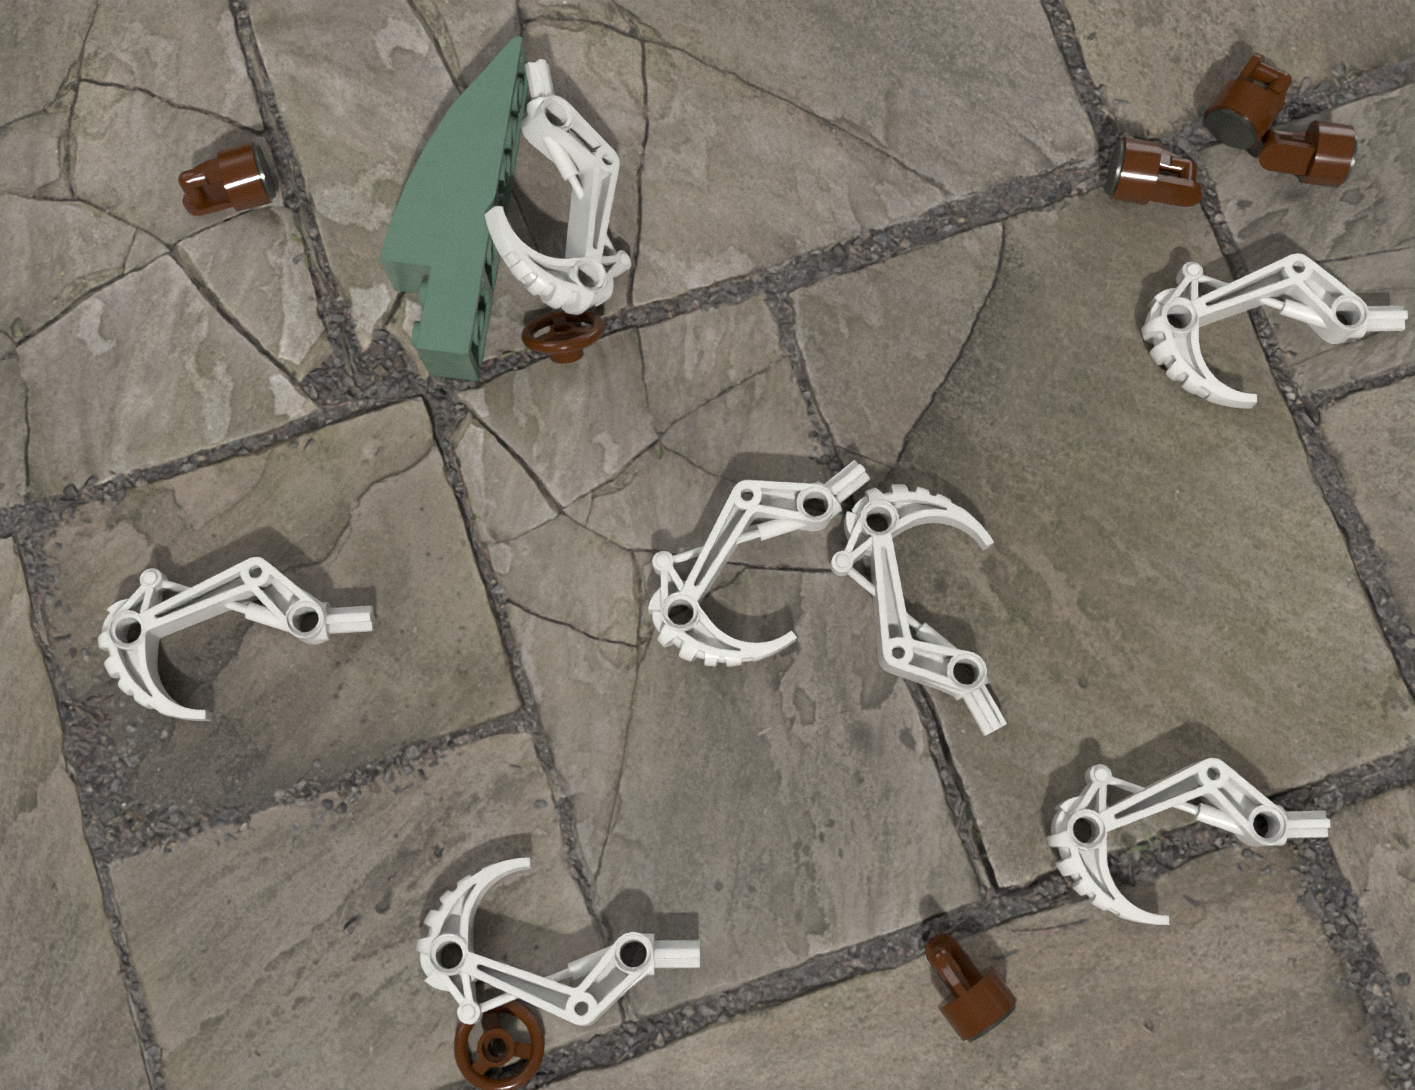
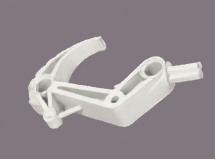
(592, 170)
(1307, 296)
(780, 511)
(250, 580)
(933, 657)
(1229, 805)
(583, 1005)

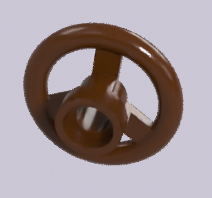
(564, 339)
(487, 1058)

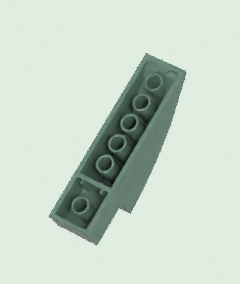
(439, 227)

